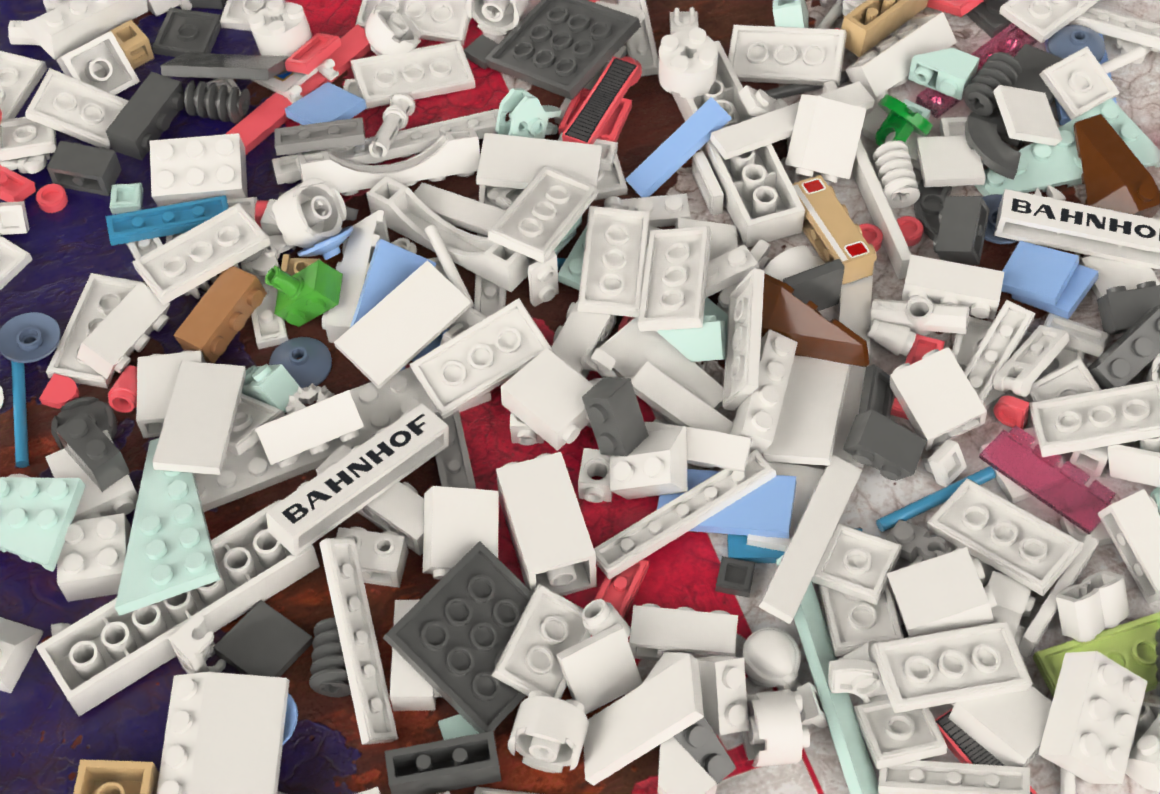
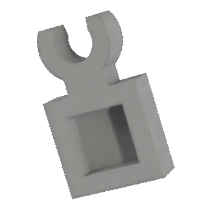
(915, 541)

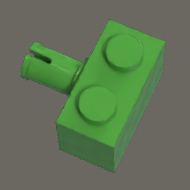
(306, 292)

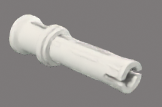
(395, 119)

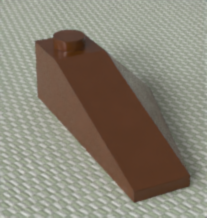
(1112, 171)
(807, 326)

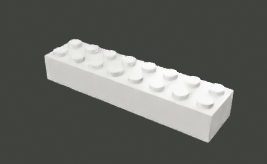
(752, 183)
(113, 651)

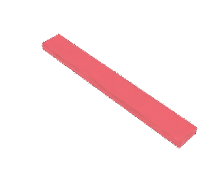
(271, 112)

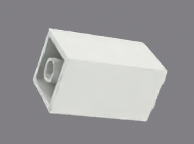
(546, 525)

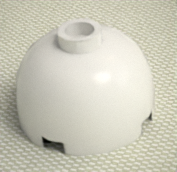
(390, 31)

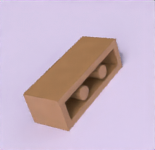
(221, 313)

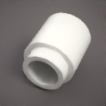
(601, 615)

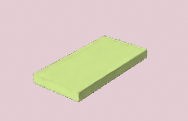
(1126, 644)

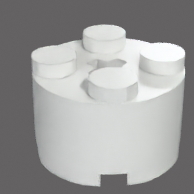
(496, 16)
(280, 28)
(688, 63)
(309, 213)
(775, 728)
(549, 732)

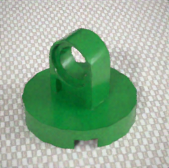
(900, 120)

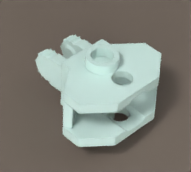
(526, 116)

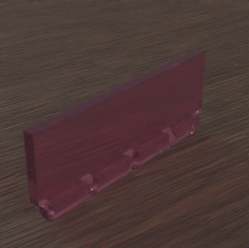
(1057, 487)

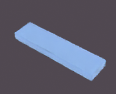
(678, 148)

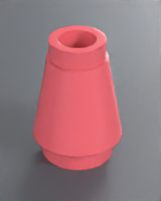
(124, 391)

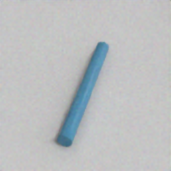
(20, 415)
(932, 500)

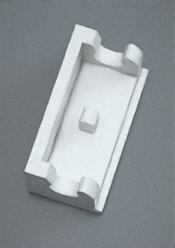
(194, 645)

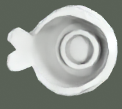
(772, 659)

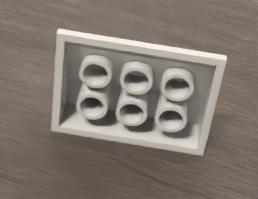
(223, 734)

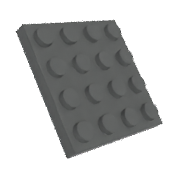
(562, 44)
(461, 633)

